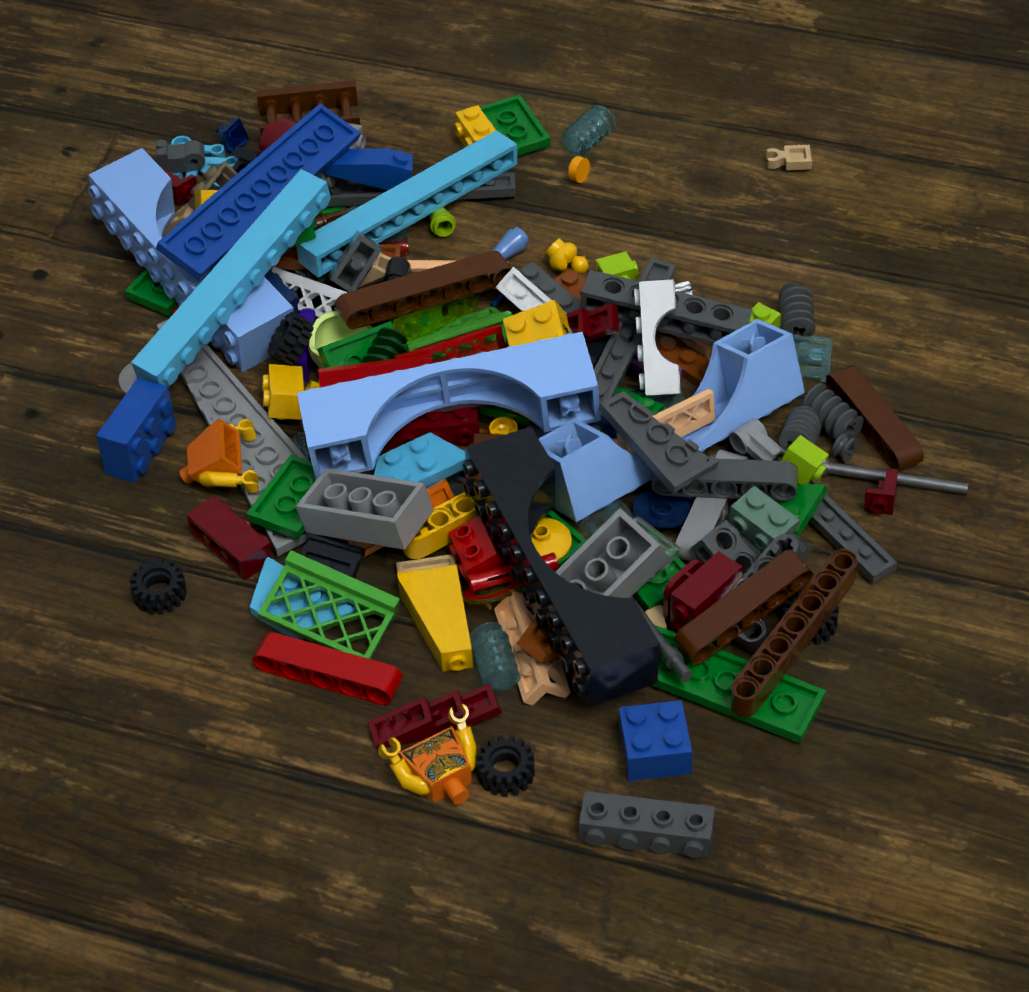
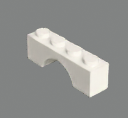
(656, 301)

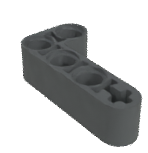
(775, 548)

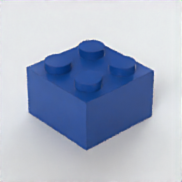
(655, 740)

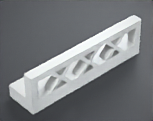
(315, 287)
(521, 291)

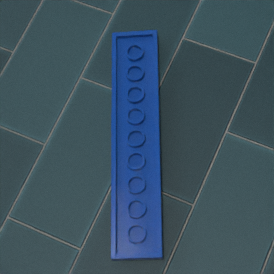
(222, 219)

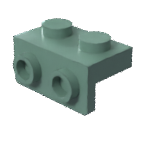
(761, 518)

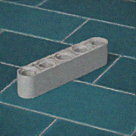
(703, 516)

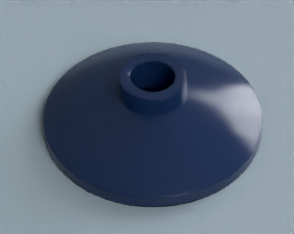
(661, 510)

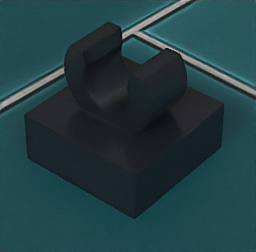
(244, 157)

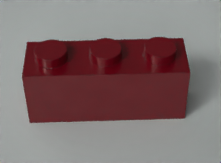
(229, 537)

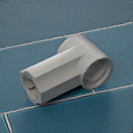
(753, 439)

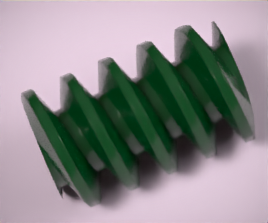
(386, 345)

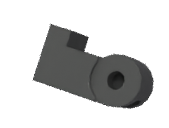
(180, 157)

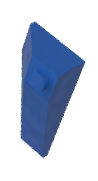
(373, 167)

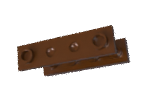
(306, 98)

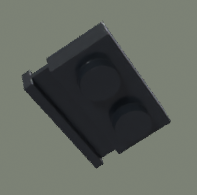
(334, 554)

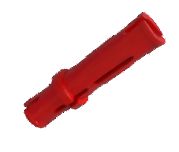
(479, 580)

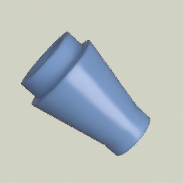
(512, 243)

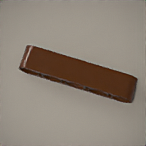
(880, 424)
(743, 607)

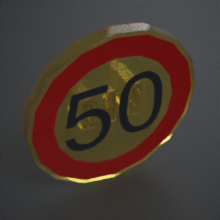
(491, 595)

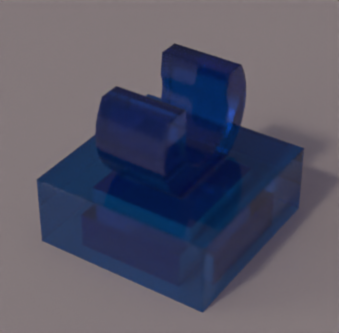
(232, 134)

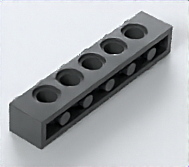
(693, 318)

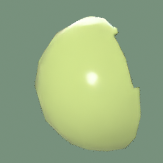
(327, 330)

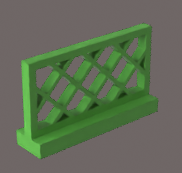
(464, 325)
(336, 584)

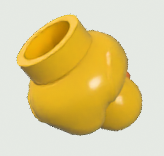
(564, 253)

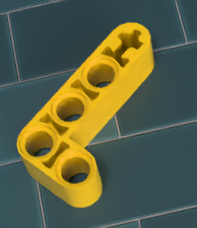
(435, 530)

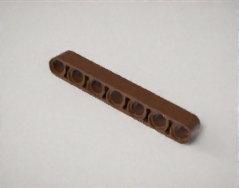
(421, 289)
(785, 646)

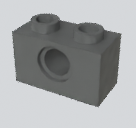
(355, 262)

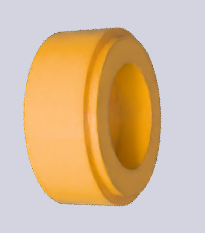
(579, 169)

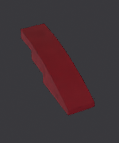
(595, 323)
(424, 719)

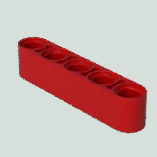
(328, 668)

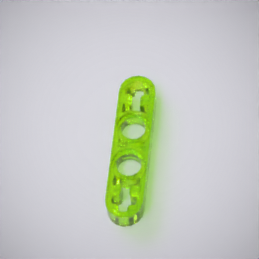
(436, 319)

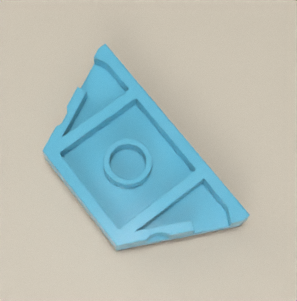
(421, 460)
(268, 577)

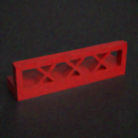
(454, 343)
(346, 373)

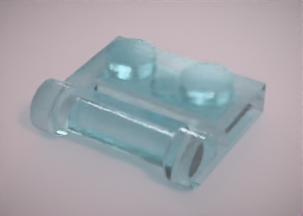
(814, 351)

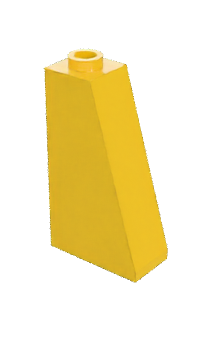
(438, 611)

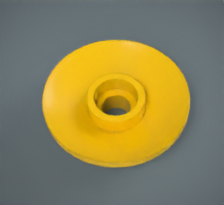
(552, 537)

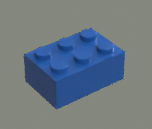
(136, 430)

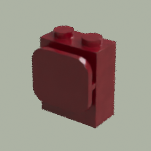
(698, 588)

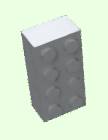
(365, 508)
(615, 559)

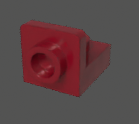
(182, 188)
(882, 499)

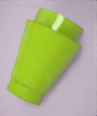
(442, 222)

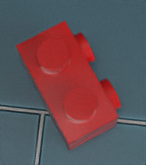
(474, 548)

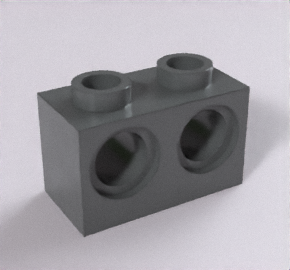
(732, 545)

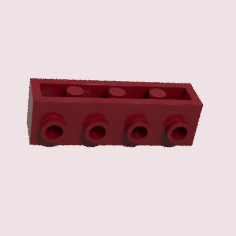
(446, 425)

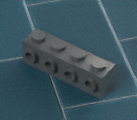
(646, 824)

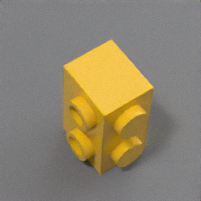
(471, 125)
(281, 391)

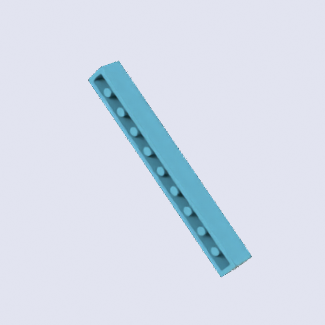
(410, 200)
(232, 280)

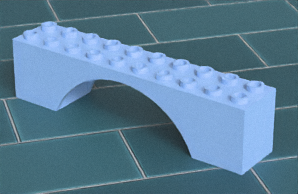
(136, 206)
(750, 378)
(541, 380)

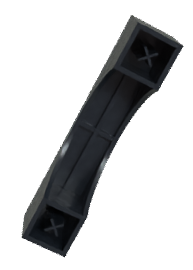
(598, 636)

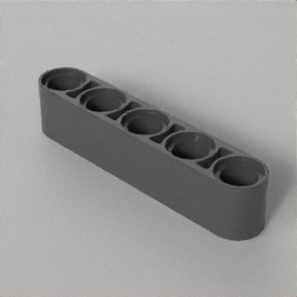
(738, 476)

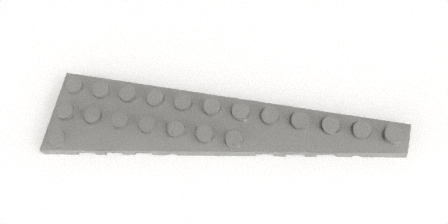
(224, 397)

